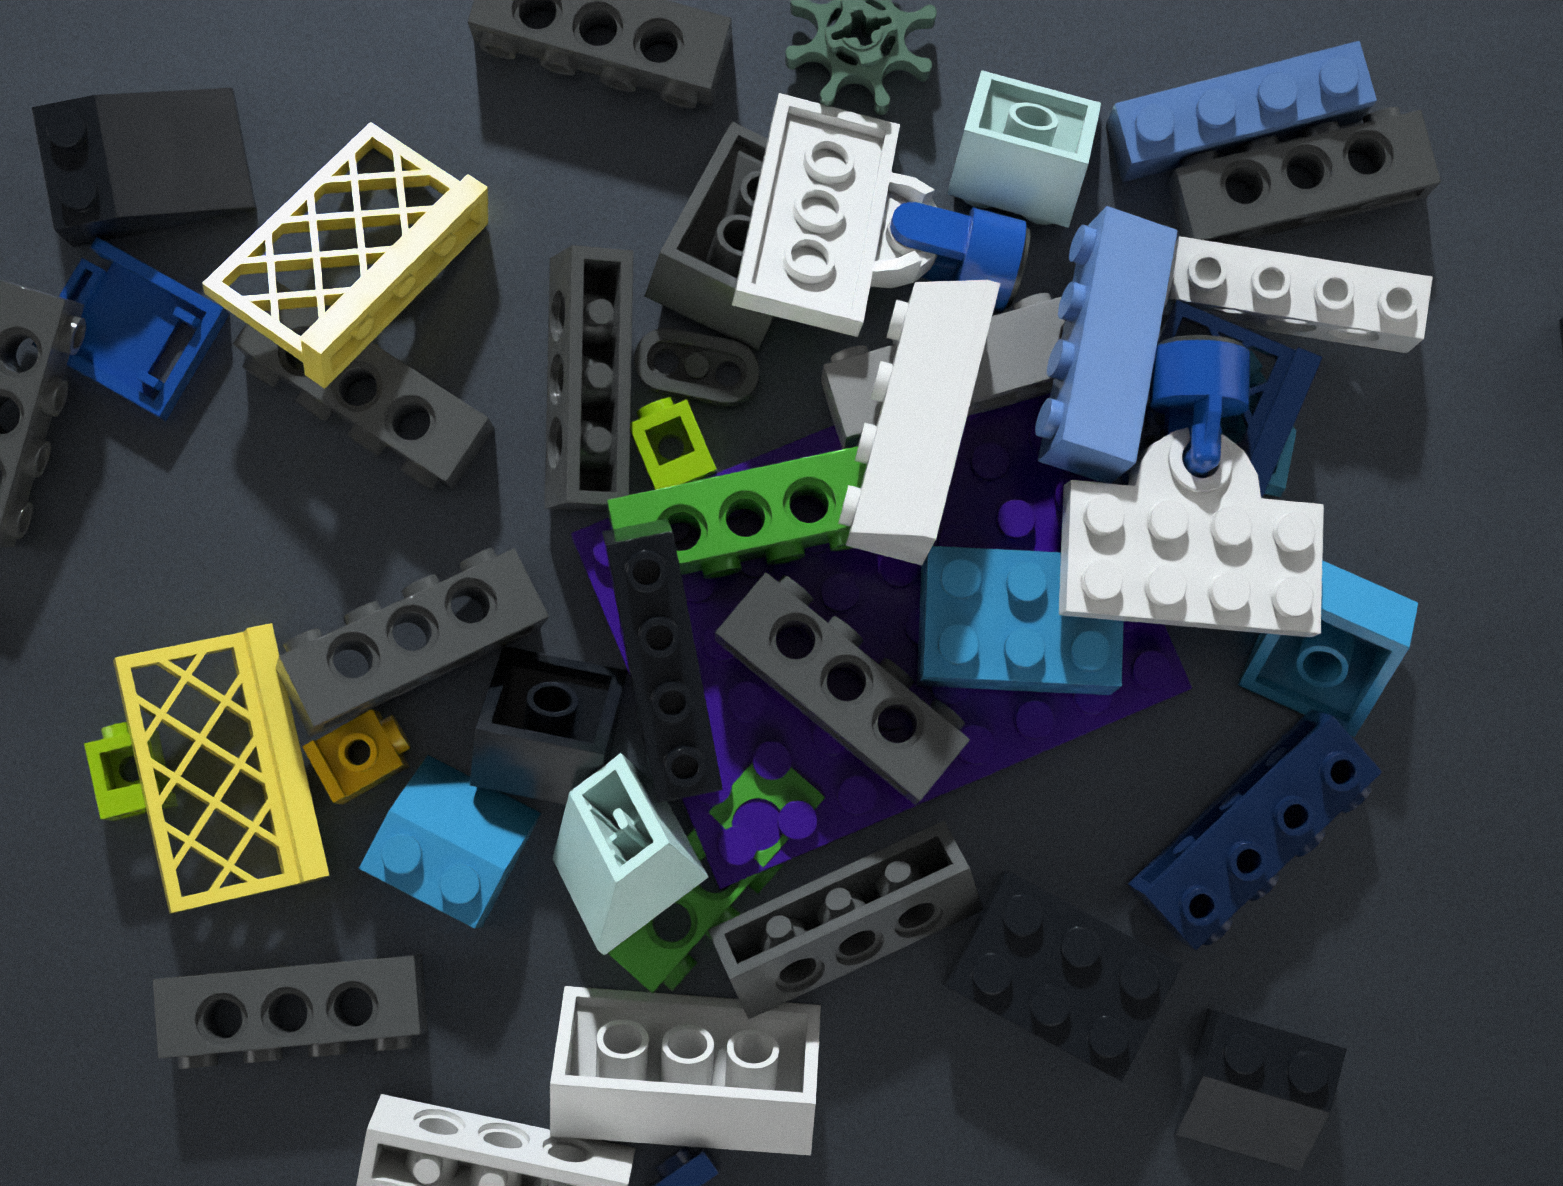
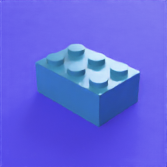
(998, 626)

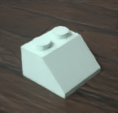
(1024, 150)

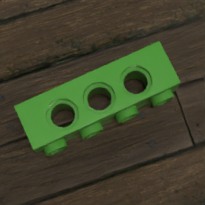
(762, 490)
(661, 961)

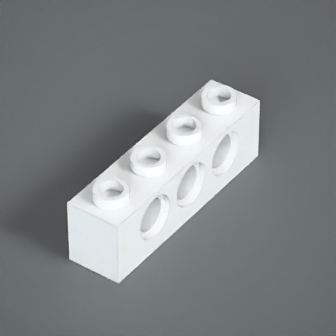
(1300, 294)
(450, 1147)

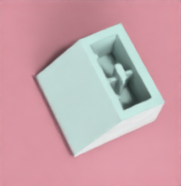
(622, 853)

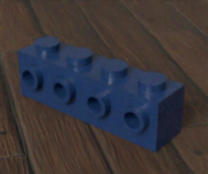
(1256, 829)

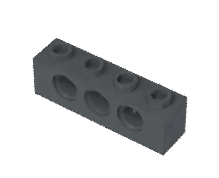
(683, 80)
(1393, 140)
(588, 378)
(39, 392)
(454, 429)
(328, 698)
(906, 766)
(846, 919)
(188, 1003)

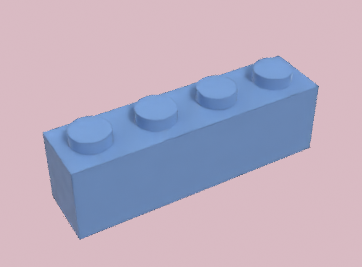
(1236, 108)
(1106, 345)

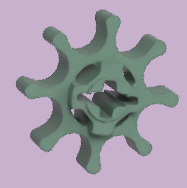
(845, 56)

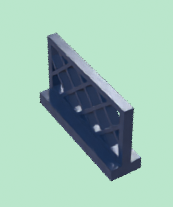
(1279, 398)

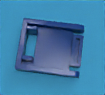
(130, 323)

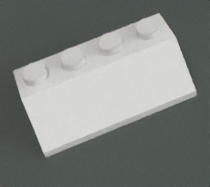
(920, 418)
(684, 1071)

